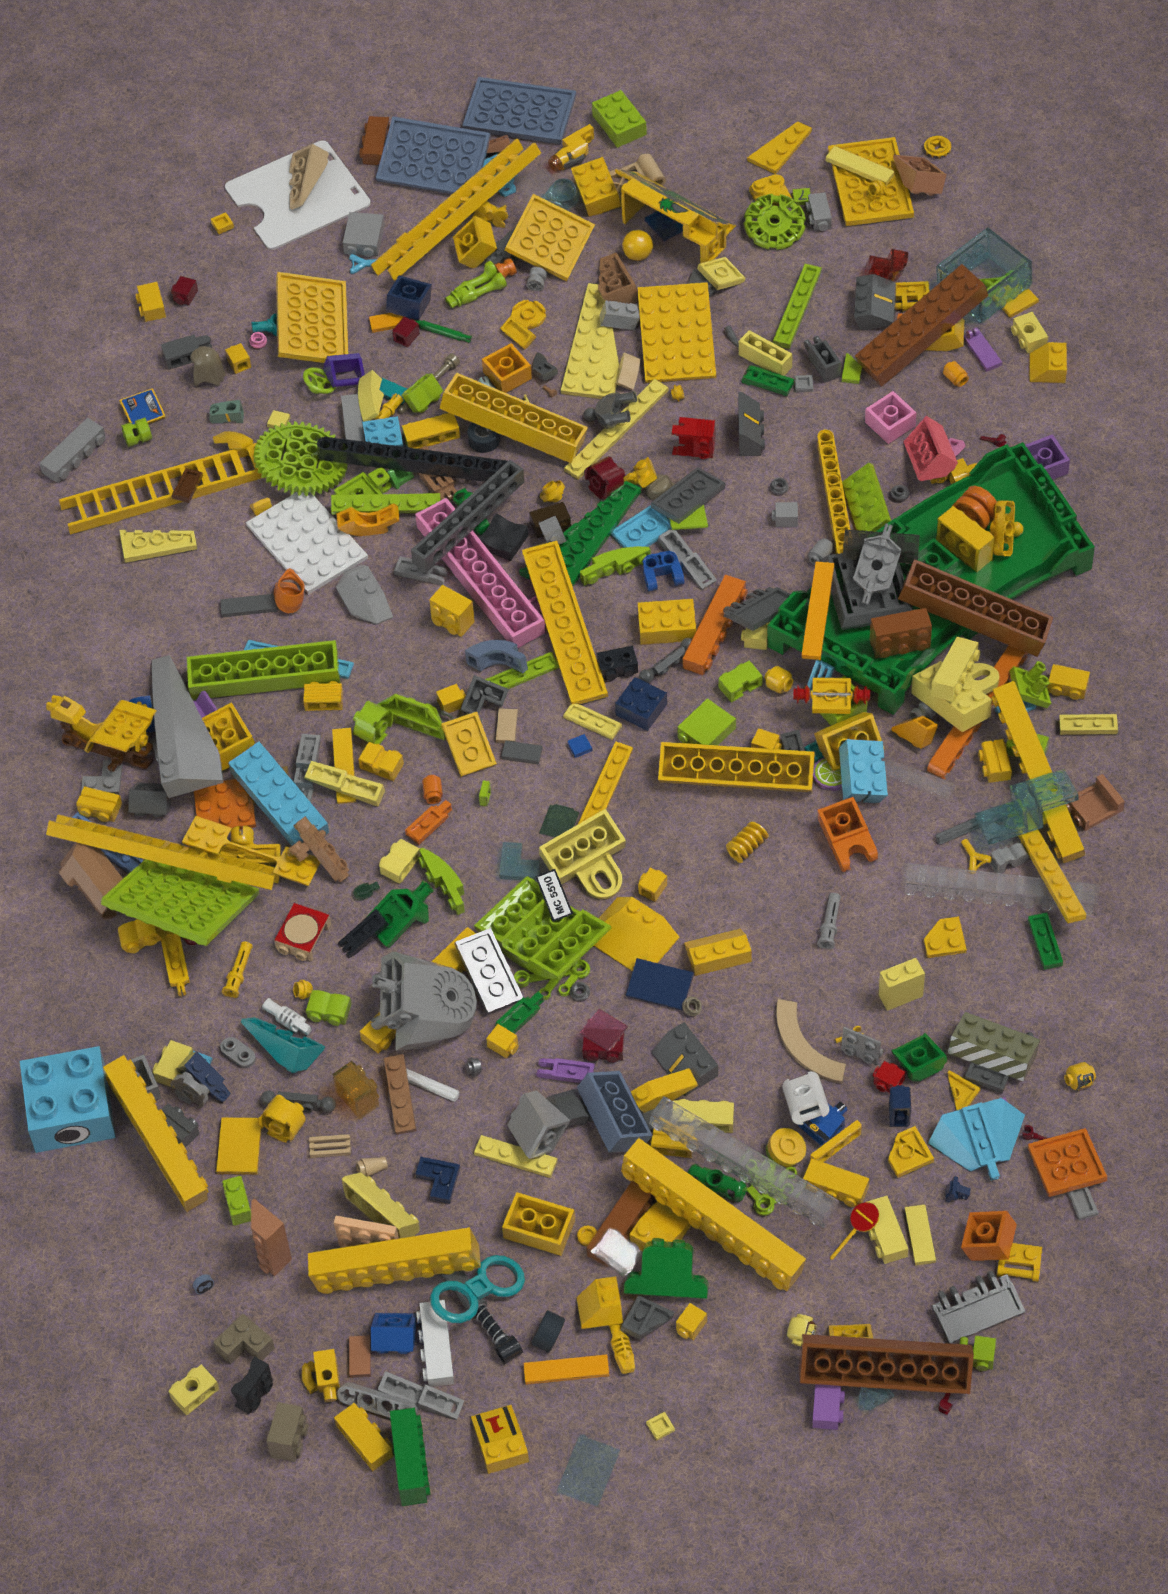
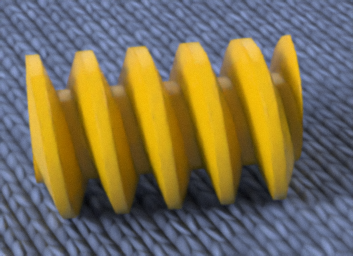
(745, 841)

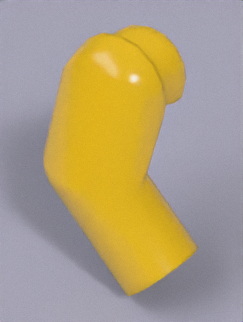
(306, 1376)

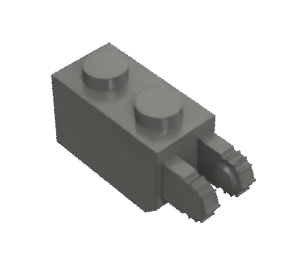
(179, 351)
(823, 358)

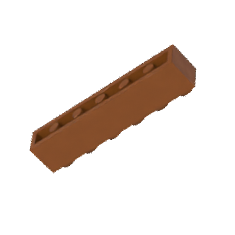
(624, 1215)

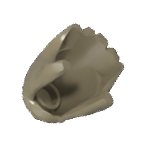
(207, 366)

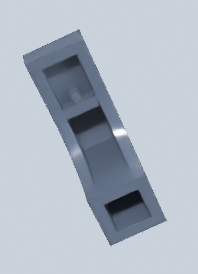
(496, 652)

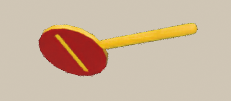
(863, 1218)

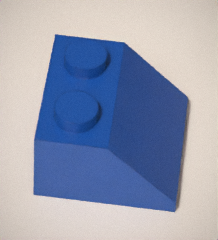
(393, 1332)

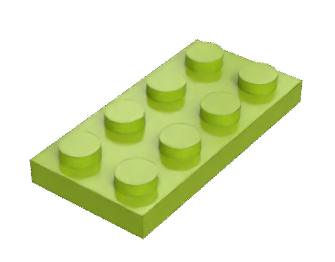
(866, 499)

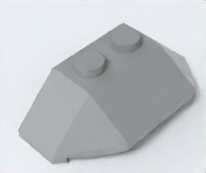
(363, 595)

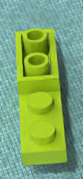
(621, 560)
(444, 876)

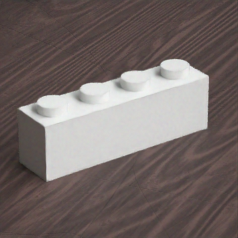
(436, 1346)

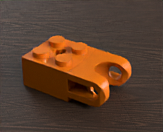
(846, 832)

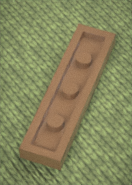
(400, 1094)

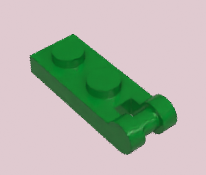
(768, 380)

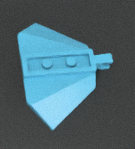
(979, 1135)

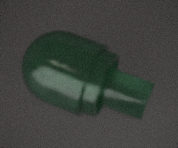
(365, 890)

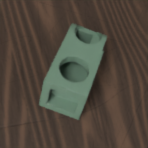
(226, 412)

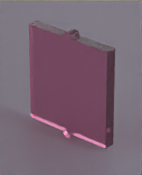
(603, 1030)

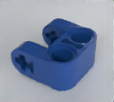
(661, 568)

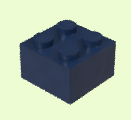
(408, 297)
(641, 703)

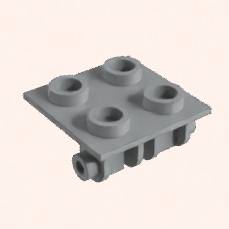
(861, 1046)

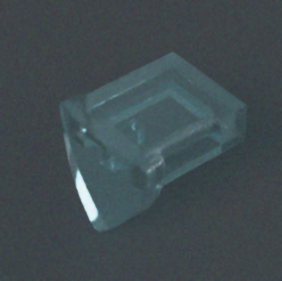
(873, 1397)

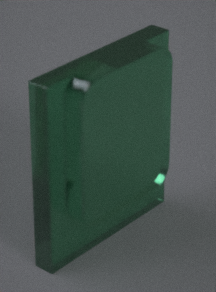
(558, 820)

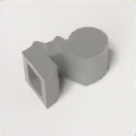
(1014, 855)

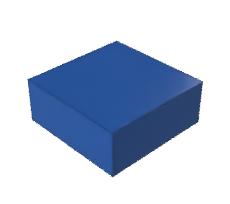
(579, 745)

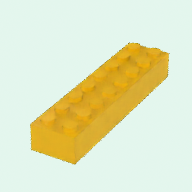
(513, 417)
(736, 767)
(155, 1133)
(394, 1260)

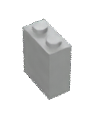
(363, 234)

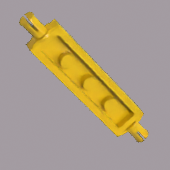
(175, 961)

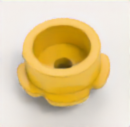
(677, 392)

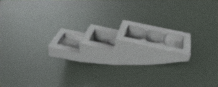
(307, 752)

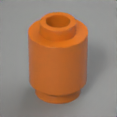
(432, 789)

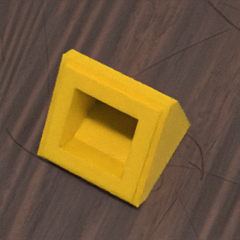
(261, 506)

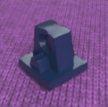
(956, 1191)

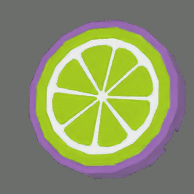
(826, 777)

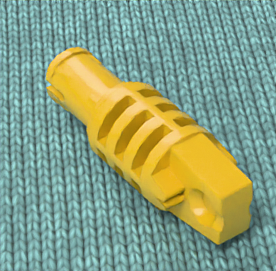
(622, 1349)

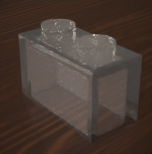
(617, 1251)

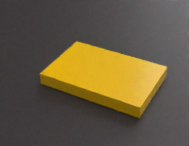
(468, 744)
(239, 1146)

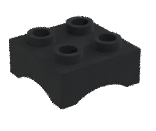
(504, 537)
(253, 1386)

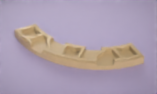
(801, 1049)

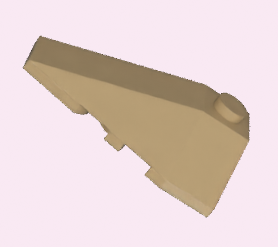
(306, 169)

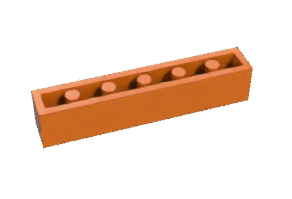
(713, 626)

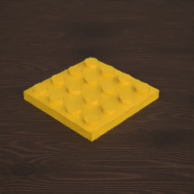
(549, 237)

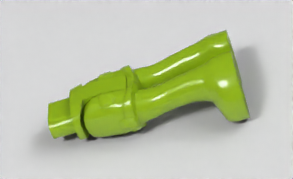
(466, 290)

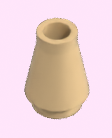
(370, 1166)

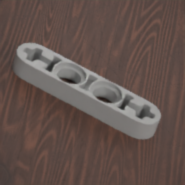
(377, 1399)

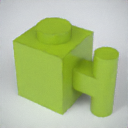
(983, 1352)

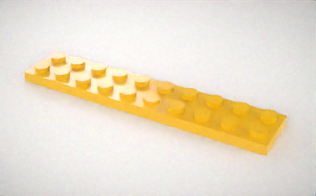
(564, 623)

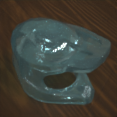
(562, 193)

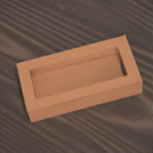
(359, 1356)

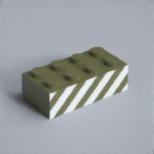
(994, 1046)

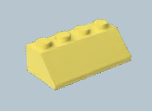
(378, 1205)

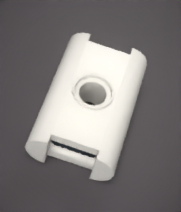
(805, 1098)

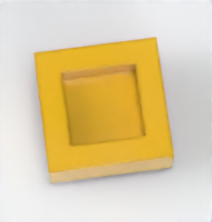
(222, 223)

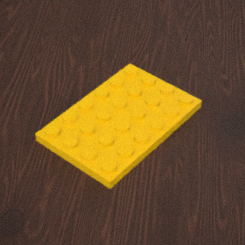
(855, 200)
(311, 317)
(676, 332)

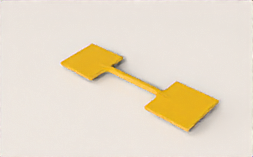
(213, 836)

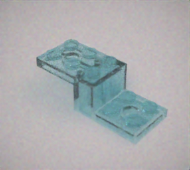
(1026, 806)

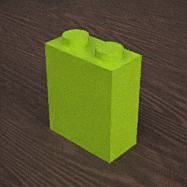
(706, 725)

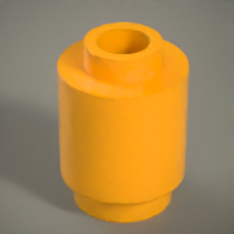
(955, 374)

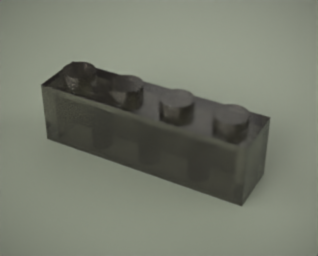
(907, 542)

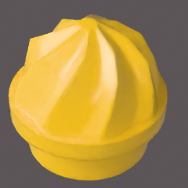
(876, 188)
(302, 989)

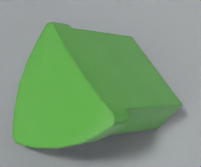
(398, 477)

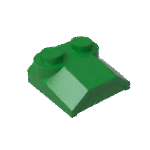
(920, 1058)

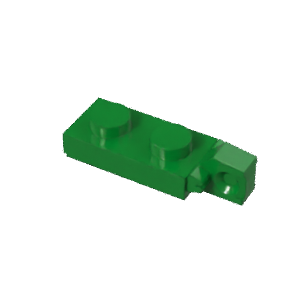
(521, 1012)

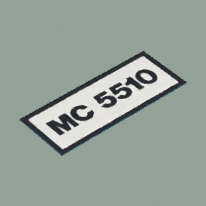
(554, 895)

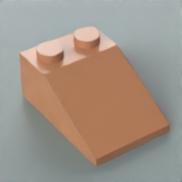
(920, 175)

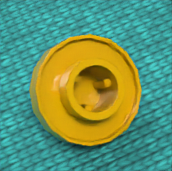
(552, 491)

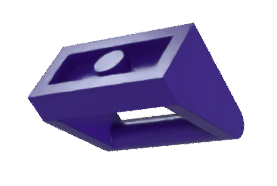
(343, 363)

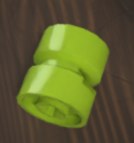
(142, 429)

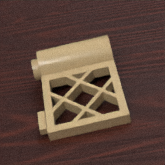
(646, 166)

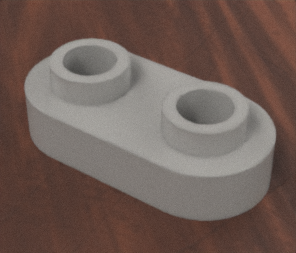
(237, 1051)

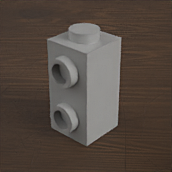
(819, 211)

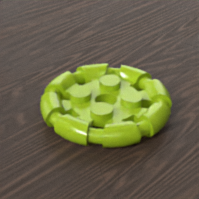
(770, 230)

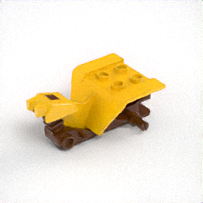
(117, 737)

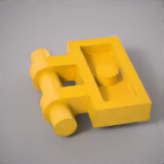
(910, 291)

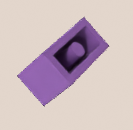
(827, 1405)

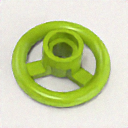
(317, 383)

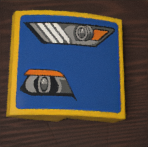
(142, 405)

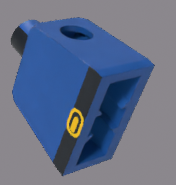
(825, 1128)

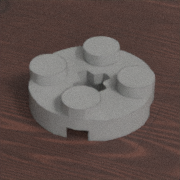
(189, 1090)

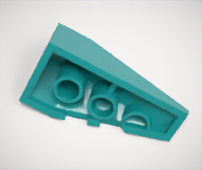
(288, 1051)

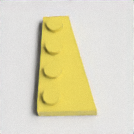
(146, 545)

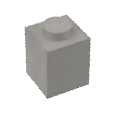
(785, 514)
(552, 530)

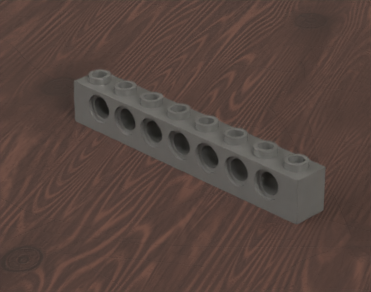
(467, 516)

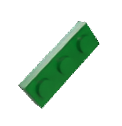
(1045, 941)

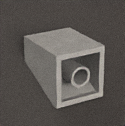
(537, 1124)

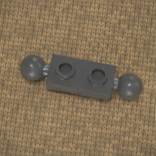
(662, 665)
(308, 1101)

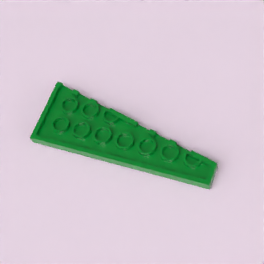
(590, 534)

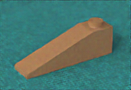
(615, 281)

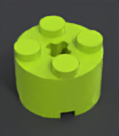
(372, 722)

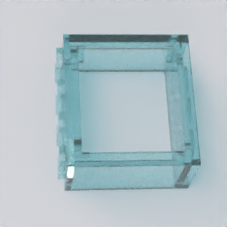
(992, 246)

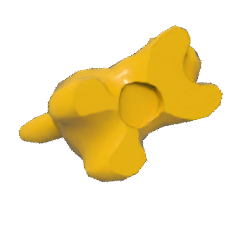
(492, 214)

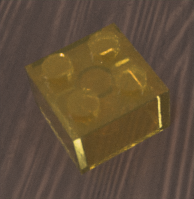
(356, 1089)

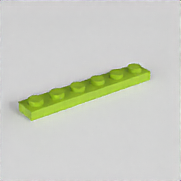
(797, 306)
(373, 502)

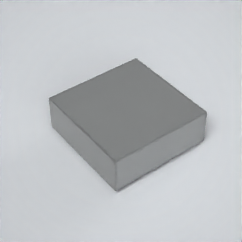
(803, 383)

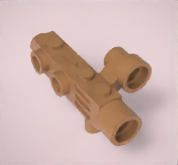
(324, 851)

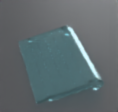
(588, 1470)

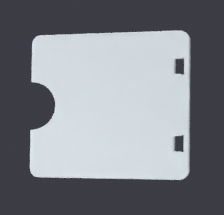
(270, 191)

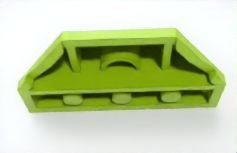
(414, 715)

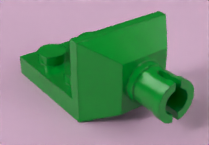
(401, 909)

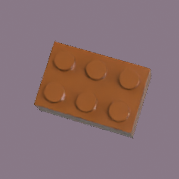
(900, 633)

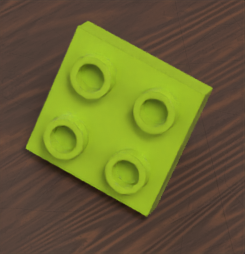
(1032, 684)

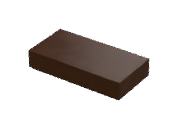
(187, 485)

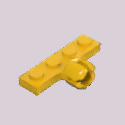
(247, 840)

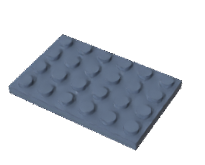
(519, 110)
(431, 155)

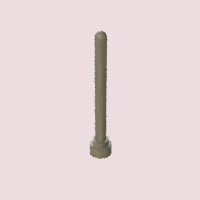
(450, 362)

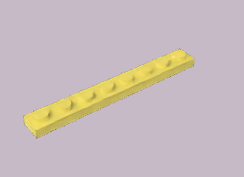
(610, 436)

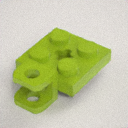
(366, 484)

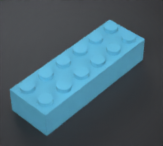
(274, 792)

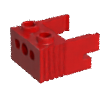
(697, 436)

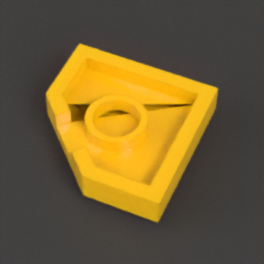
(945, 938)
(909, 1152)

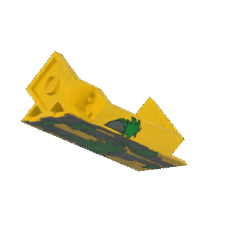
(698, 223)

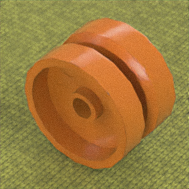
(977, 505)

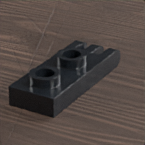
(363, 933)

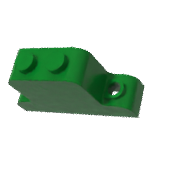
(667, 1271)

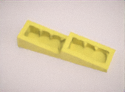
(344, 783)

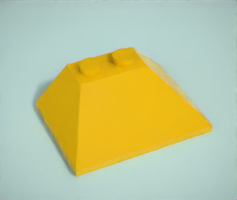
(635, 933)

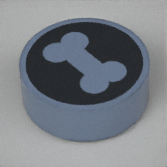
(203, 1284)

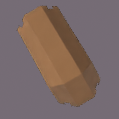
(93, 873)

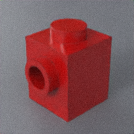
(888, 1076)

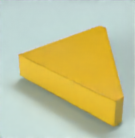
(962, 1090)

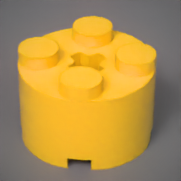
(282, 1119)

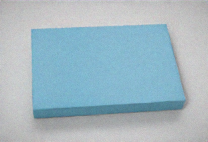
(642, 529)

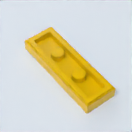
(837, 1142)

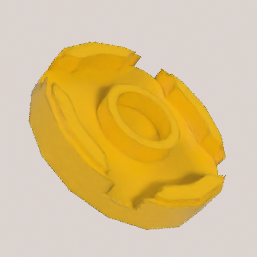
(529, 313)

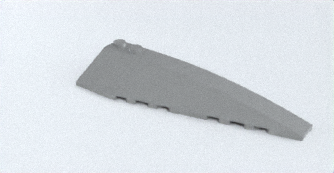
(183, 743)

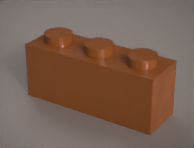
(374, 139)

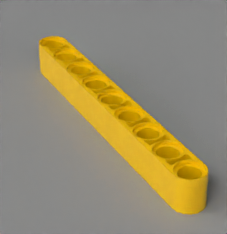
(833, 488)

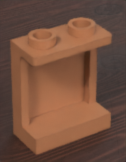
(1096, 804)

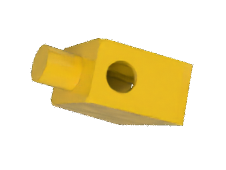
(327, 1367)

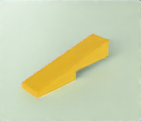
(343, 757)

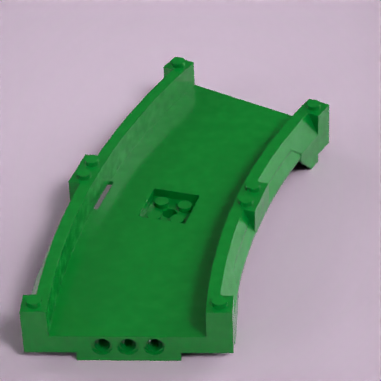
(1046, 548)

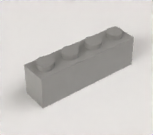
(73, 450)

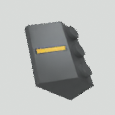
(874, 302)
(749, 426)
(683, 1050)

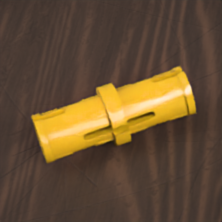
(389, 408)

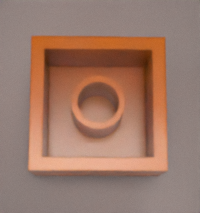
(988, 1235)

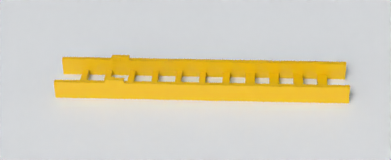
(473, 185)
(155, 477)
(162, 851)

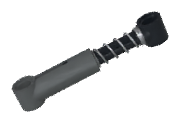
(505, 1346)

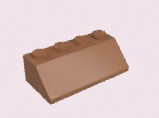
(269, 1239)

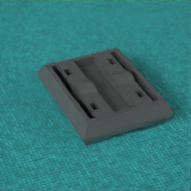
(880, 603)

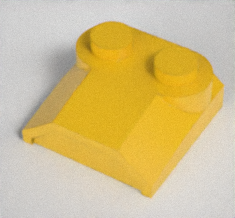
(769, 185)

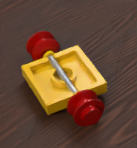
(831, 695)

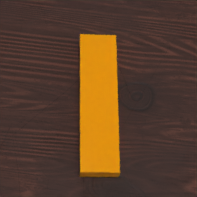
(566, 1369)

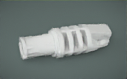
(287, 1017)

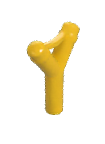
(974, 856)

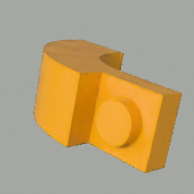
(366, 524)

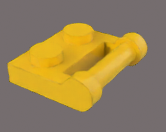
(1023, 1256)

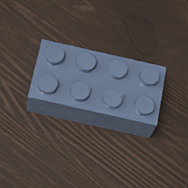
(613, 1110)

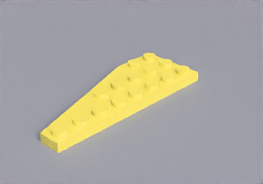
(593, 356)

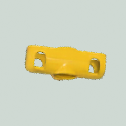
(1004, 528)

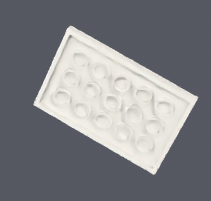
(307, 540)

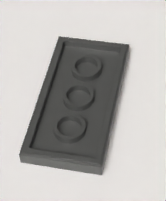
(688, 495)

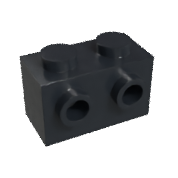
(617, 663)

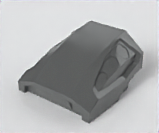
(572, 1106)

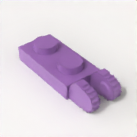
(564, 1069)

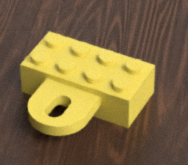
(967, 708)
(585, 852)

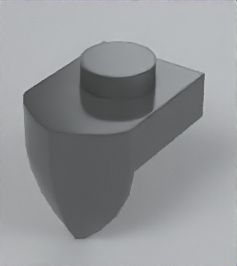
(542, 368)

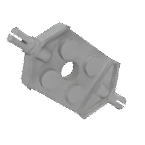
(880, 549)

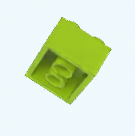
(619, 118)

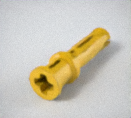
(236, 976)

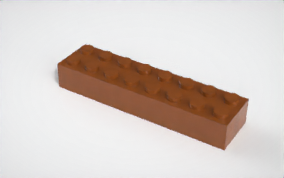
(921, 325)
(976, 608)
(886, 1364)

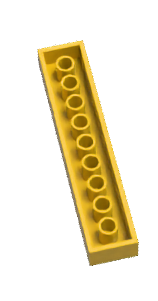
(712, 1215)

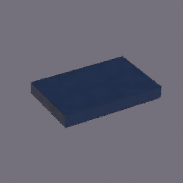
(659, 984)

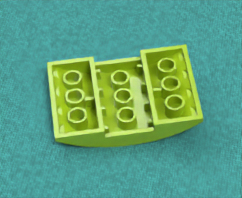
(533, 939)

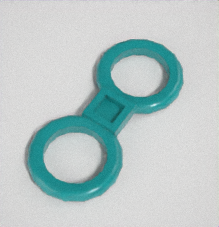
(477, 1288)

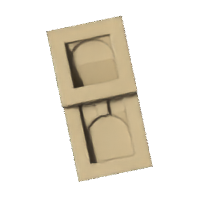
(628, 371)

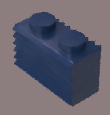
(900, 1106)

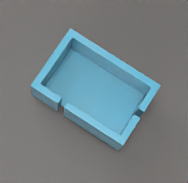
(863, 770)

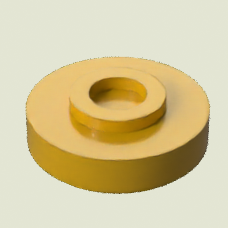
(786, 1147)

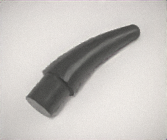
(731, 336)

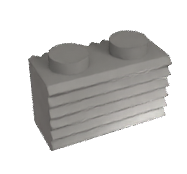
(619, 315)

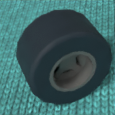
(482, 439)
(548, 1331)

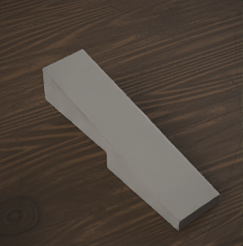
(352, 417)
(689, 561)
(423, 1397)

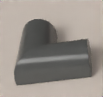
(482, 690)

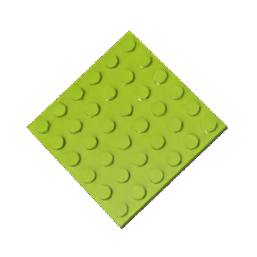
(179, 900)

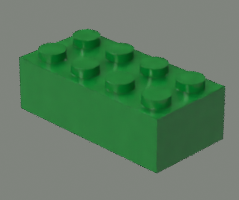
(410, 1456)

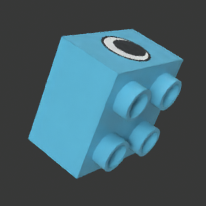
(67, 1099)

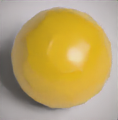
(637, 245)

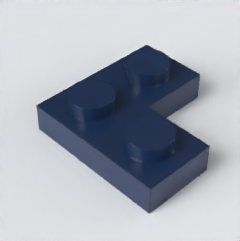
(444, 1177)

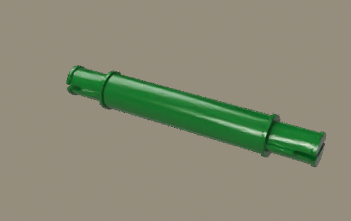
(443, 330)

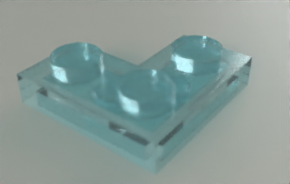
(513, 866)

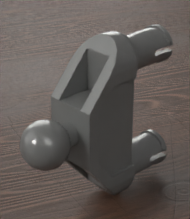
(608, 409)

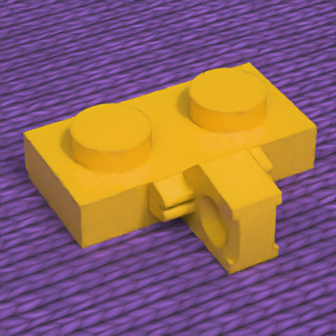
(643, 474)

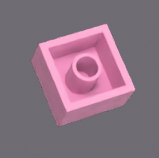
(890, 417)

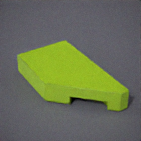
(851, 371)

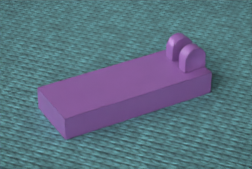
(982, 349)

